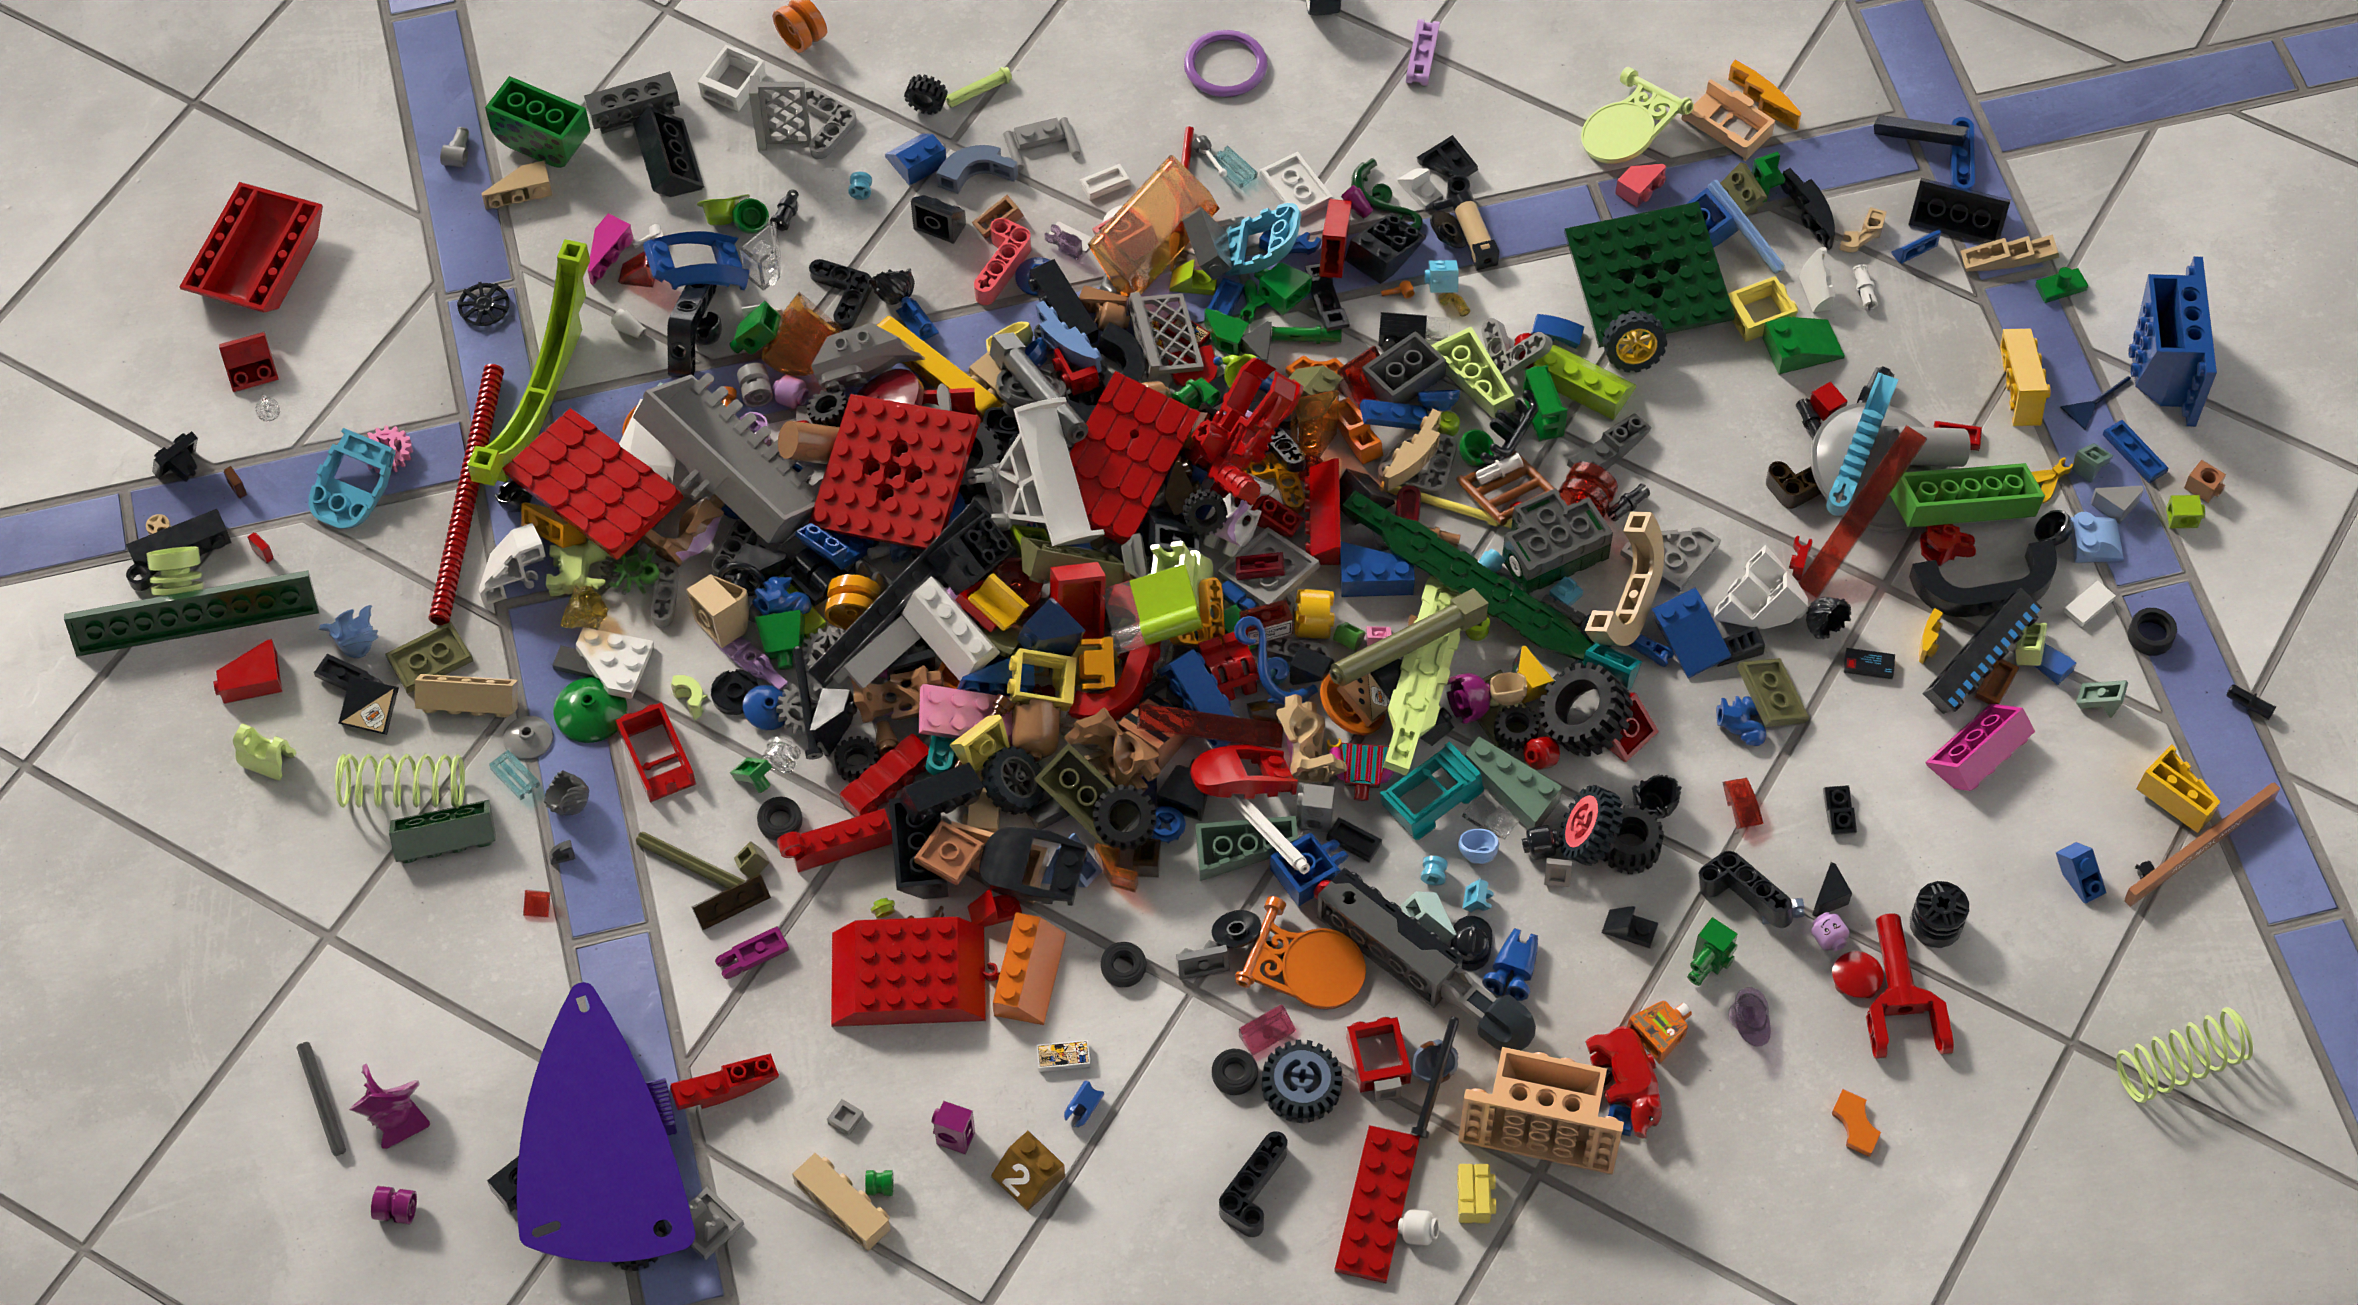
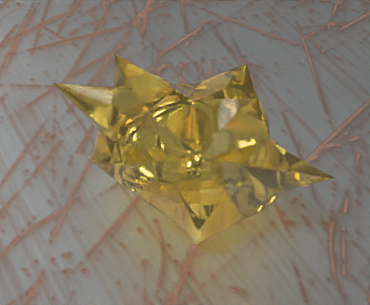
(584, 609)

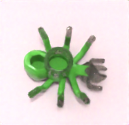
(633, 568)

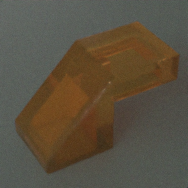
(1109, 860)

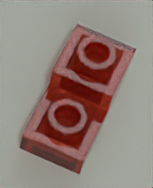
(1743, 802)

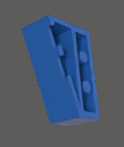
(1373, 573)

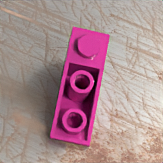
(608, 242)

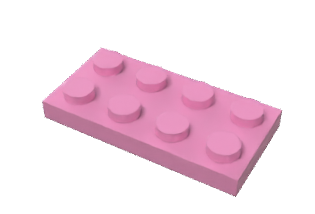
(955, 711)

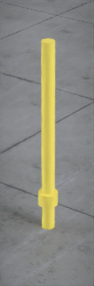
(1455, 507)

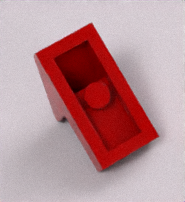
(993, 910)

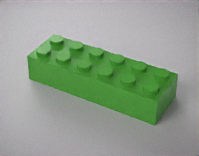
(1967, 495)

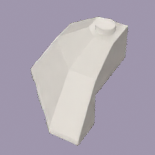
(507, 561)
(1764, 595)

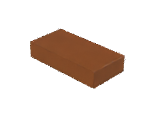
(1997, 682)

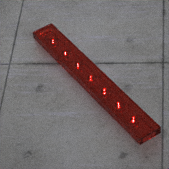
(1862, 511)

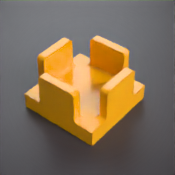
(1097, 664)

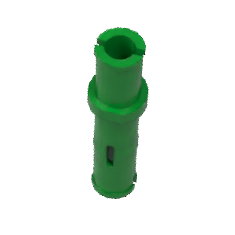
(1306, 334)

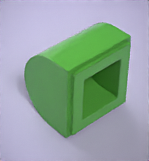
(1349, 635)

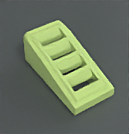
(2031, 646)

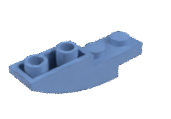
(1072, 344)

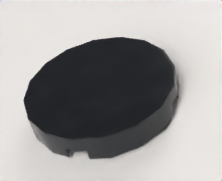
(730, 690)

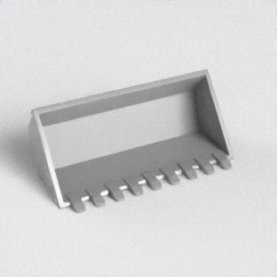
(728, 456)

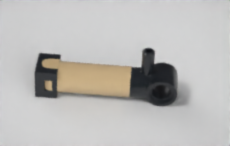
(1483, 249)

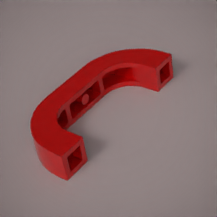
(1127, 691)

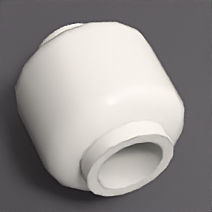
(1418, 1227)

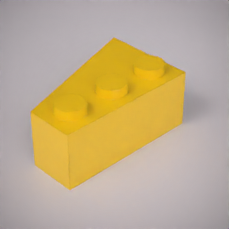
(2178, 790)

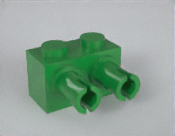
(1712, 951)

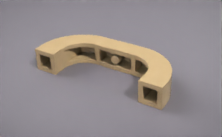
(1646, 573)

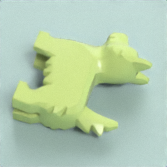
(574, 567)

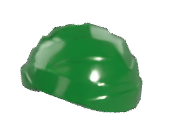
(750, 216)
(1473, 445)

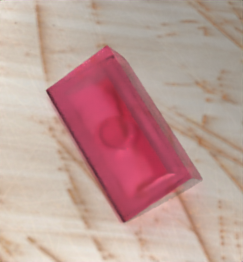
(1266, 1030)

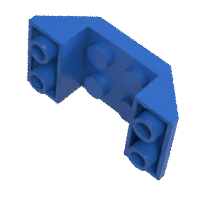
(834, 547)

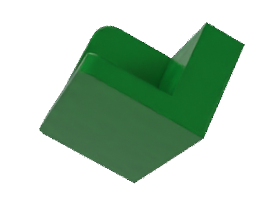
(1767, 172)

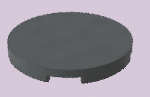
(1013, 392)

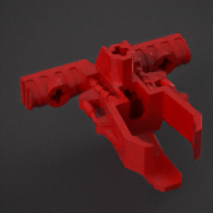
(1236, 439)

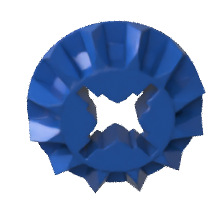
(1177, 826)

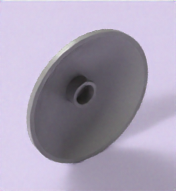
(1831, 442)

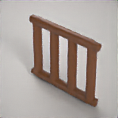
(1490, 505)

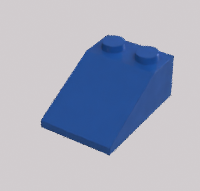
(1691, 632)

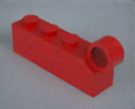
(837, 840)

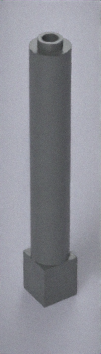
(1010, 354)

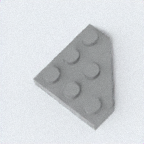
(1683, 554)

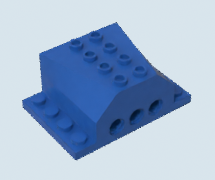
(2175, 342)

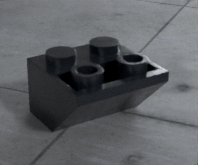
(1165, 528)

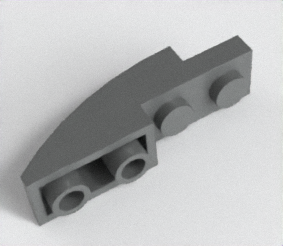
(1614, 443)

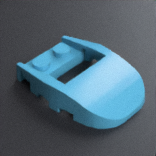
(1284, 228)
(342, 503)

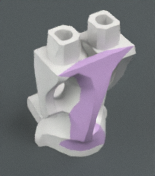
(1233, 530)

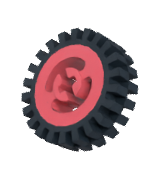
(1590, 825)

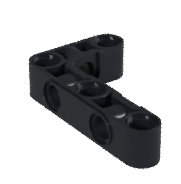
(683, 325)

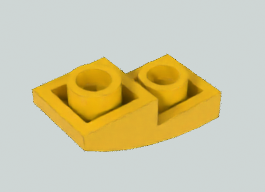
(1928, 643)

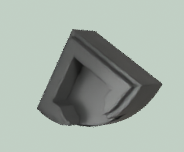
(562, 852)

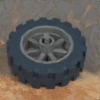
(1004, 787)

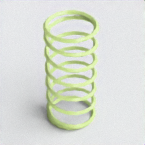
(343, 762)
(2225, 1039)

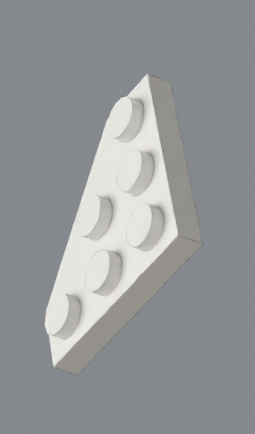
(615, 659)

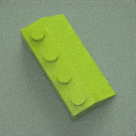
(1587, 382)

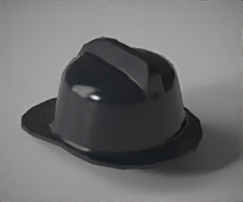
(1472, 941)

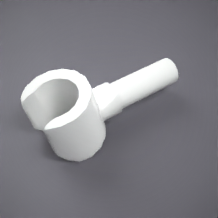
(655, 232)
(530, 575)

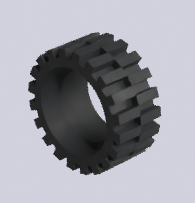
(1605, 722)

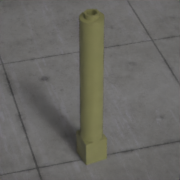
(1462, 613)

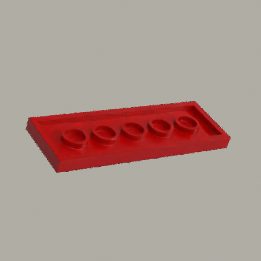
(1377, 1204)

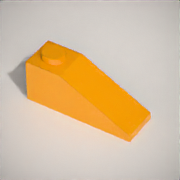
(551, 525)

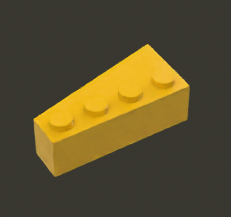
(2024, 376)

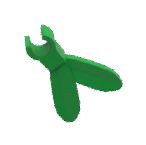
(1252, 299)

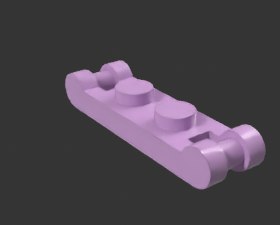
(1422, 51)

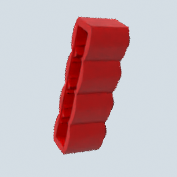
(886, 777)

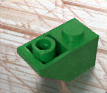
(1225, 331)

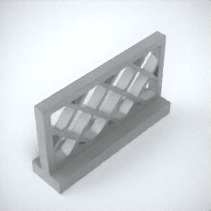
(763, 113)
(1145, 334)

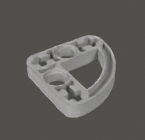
(1427, 477)

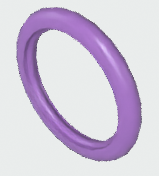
(1225, 91)

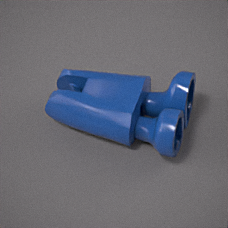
(1514, 957)

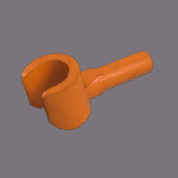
(1404, 287)

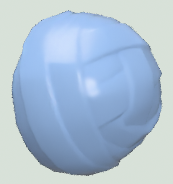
(1479, 845)

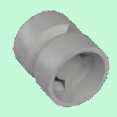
(754, 385)

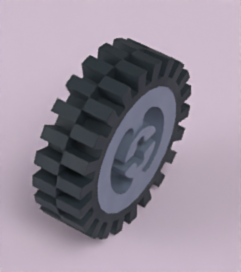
(1299, 1099)

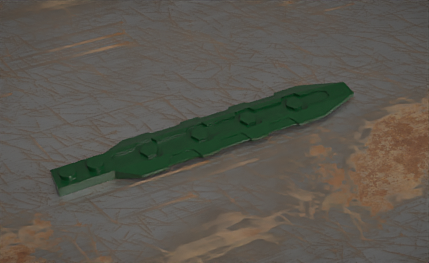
(1463, 572)

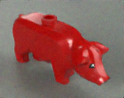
(1632, 1073)

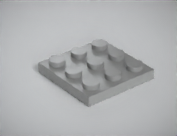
(1267, 590)

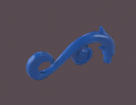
(1265, 667)

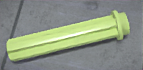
(979, 87)

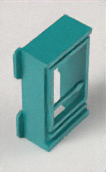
(1468, 788)

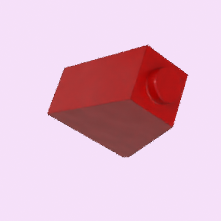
(250, 675)

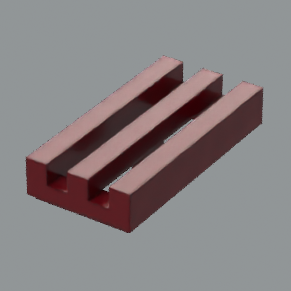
(1261, 567)

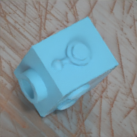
(1442, 276)

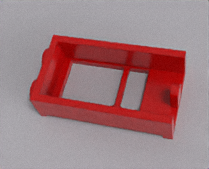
(669, 781)

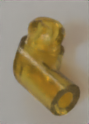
(1456, 300)

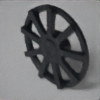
(483, 304)

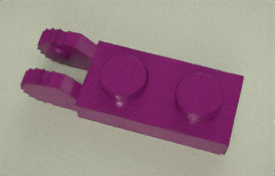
(753, 952)

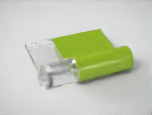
(1152, 609)

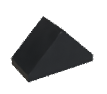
(1309, 666)
(1833, 893)

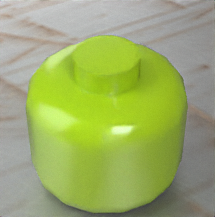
(1449, 423)

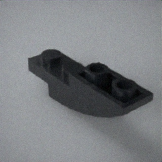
(1816, 210)

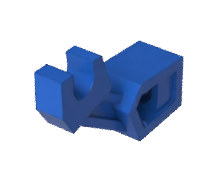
(1301, 244)

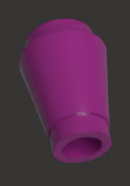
(1359, 202)

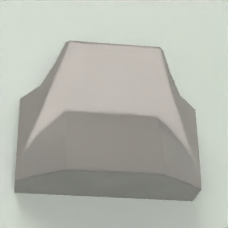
(1135, 557)

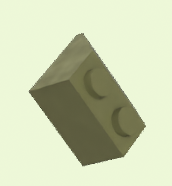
(1316, 379)

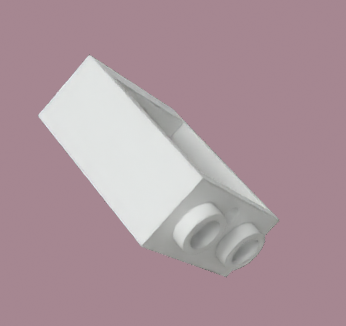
(722, 93)

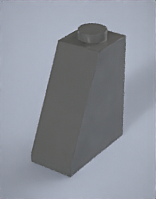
(1208, 242)

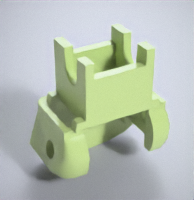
(1198, 565)

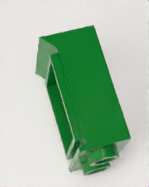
(1551, 416)

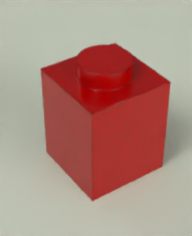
(1827, 400)

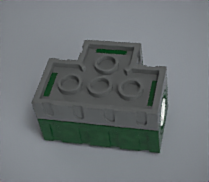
(1554, 540)

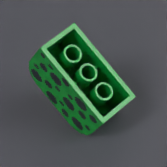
(537, 122)

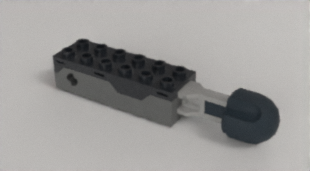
(1418, 958)

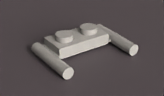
(1039, 134)

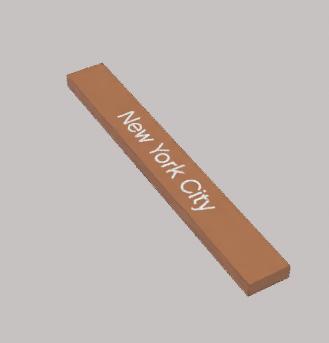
(2201, 844)

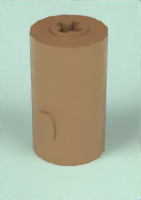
(806, 441)

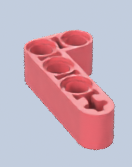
(1013, 248)

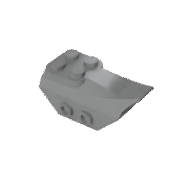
(859, 354)

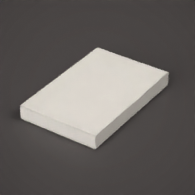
(1296, 183)

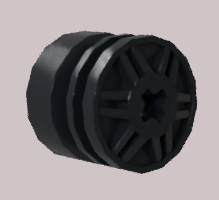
(1939, 914)

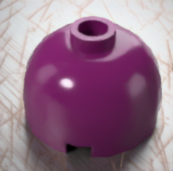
(1469, 697)

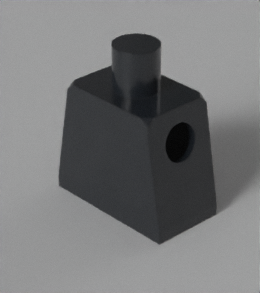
(1182, 793)

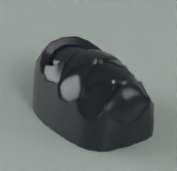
(1001, 423)

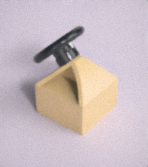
(722, 602)

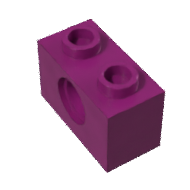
(953, 1127)

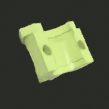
(688, 687)

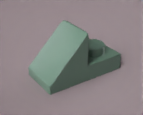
(2090, 460)
(2102, 695)

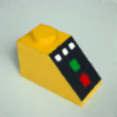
(1535, 674)

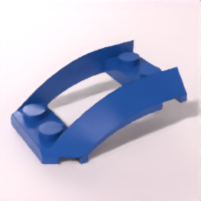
(725, 272)

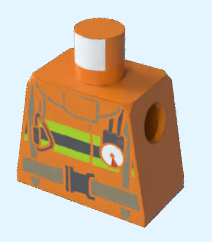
(1660, 1028)

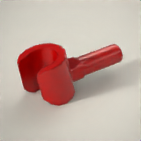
(992, 976)

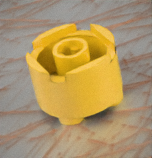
(1313, 614)

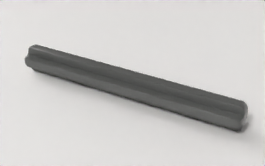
(321, 1098)

